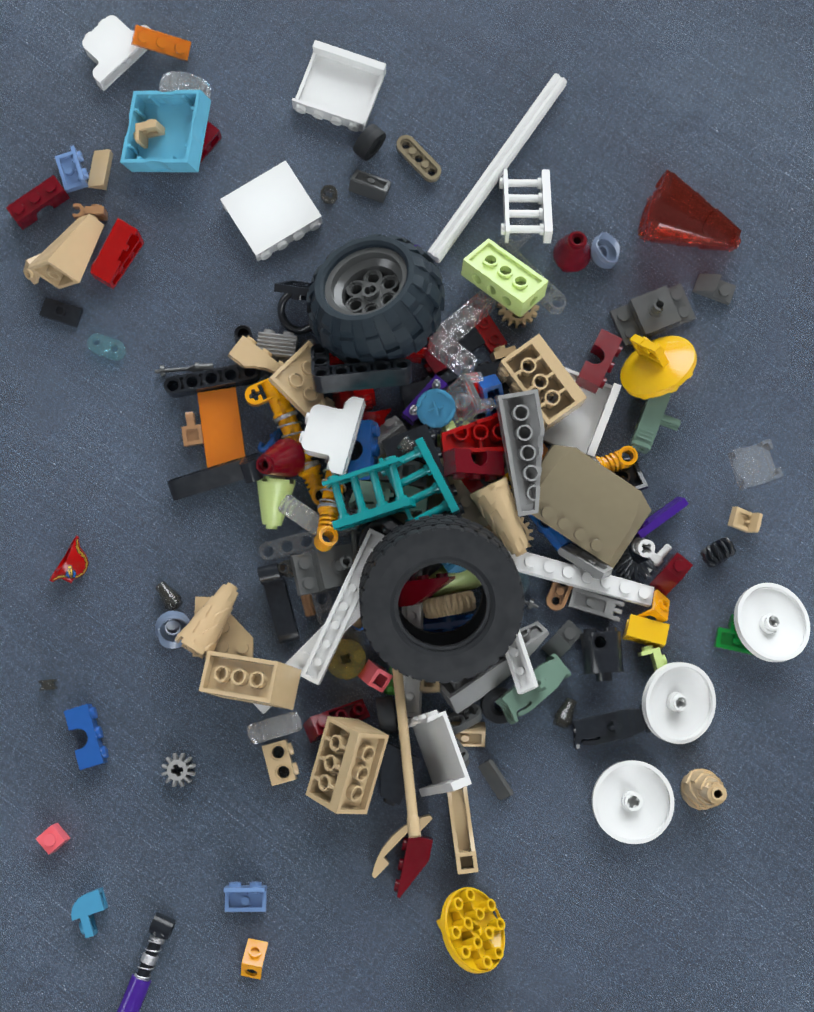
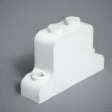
(111, 50)
(333, 433)

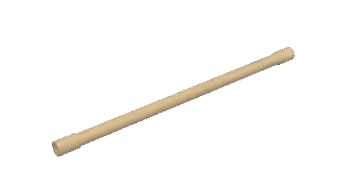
(413, 821)

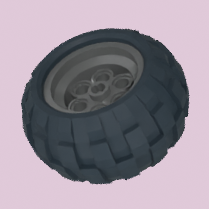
(375, 299)

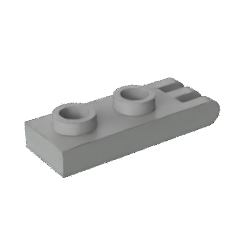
(585, 561)
(595, 604)

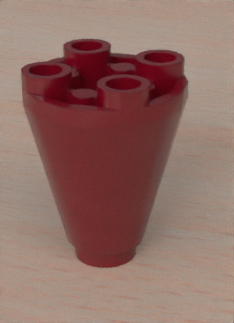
(572, 252)
(282, 459)

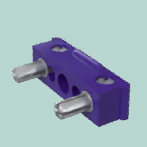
(410, 413)

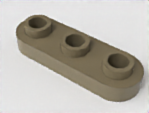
(416, 151)

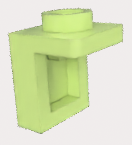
(658, 660)

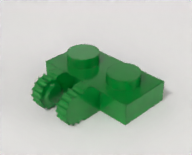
(729, 639)

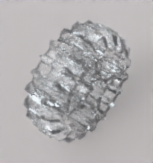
(183, 81)
(299, 513)
(274, 727)

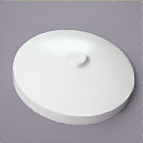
(772, 622)
(678, 702)
(633, 802)

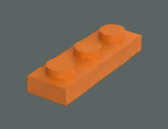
(161, 43)

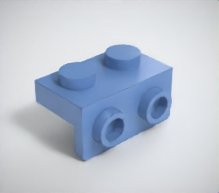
(71, 170)
(245, 897)

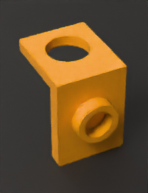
(659, 608)
(254, 958)

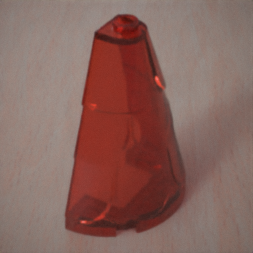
(685, 218)

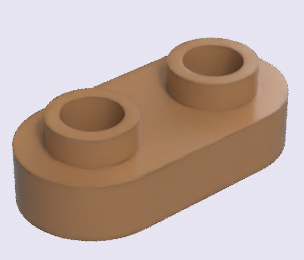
(559, 592)

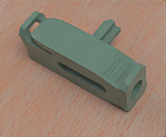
(648, 423)
(389, 496)
(548, 677)

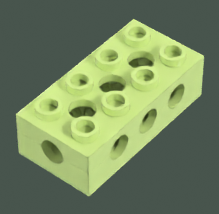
(504, 277)

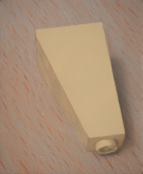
(69, 254)

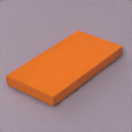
(221, 425)

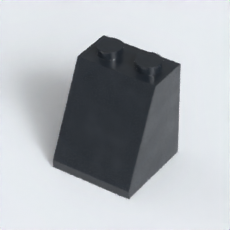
(392, 775)

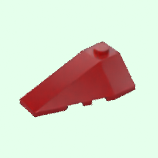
(478, 436)

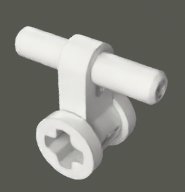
(649, 550)

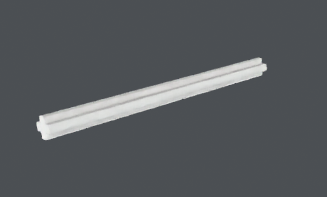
(495, 169)

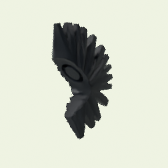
(629, 566)

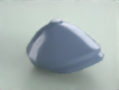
(604, 251)
(168, 627)

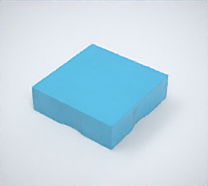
(185, 123)

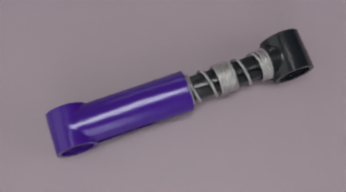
(139, 982)

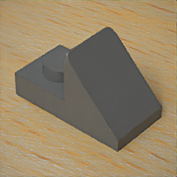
(712, 287)
(562, 639)

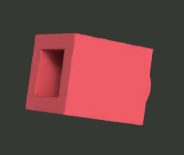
(375, 676)
(53, 838)

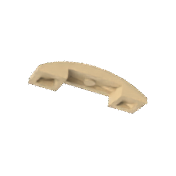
(381, 861)

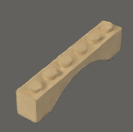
(249, 355)
(462, 831)

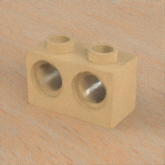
(274, 763)

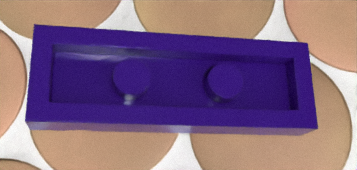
(661, 516)

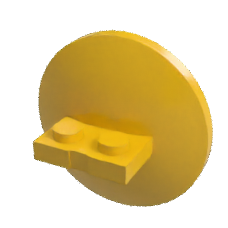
(657, 366)
(472, 931)

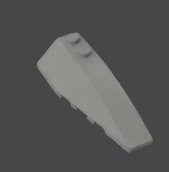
(522, 442)
(464, 693)

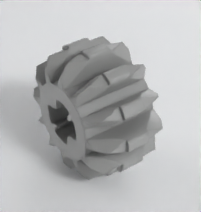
(176, 777)

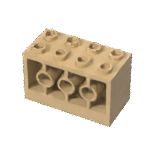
(548, 373)
(250, 680)
(347, 765)

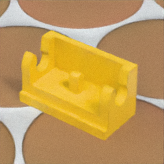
(646, 631)

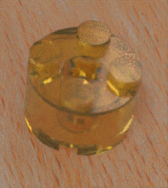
(358, 658)

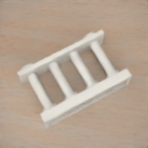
(543, 198)

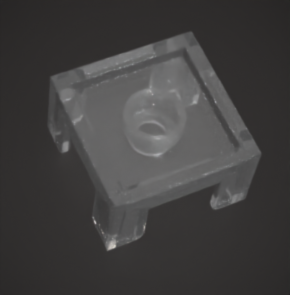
(467, 399)
(754, 465)

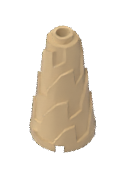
(498, 507)
(209, 622)
(702, 789)

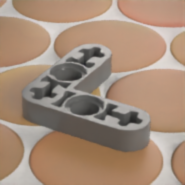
(471, 720)

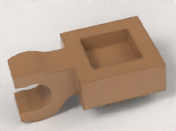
(95, 209)
(192, 433)

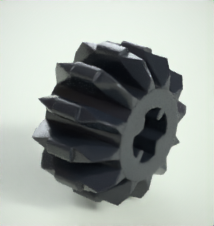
(718, 552)

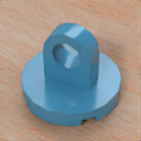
(436, 408)

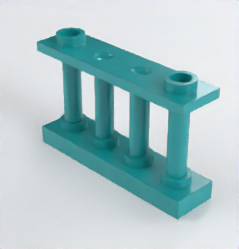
(438, 487)
(382, 507)

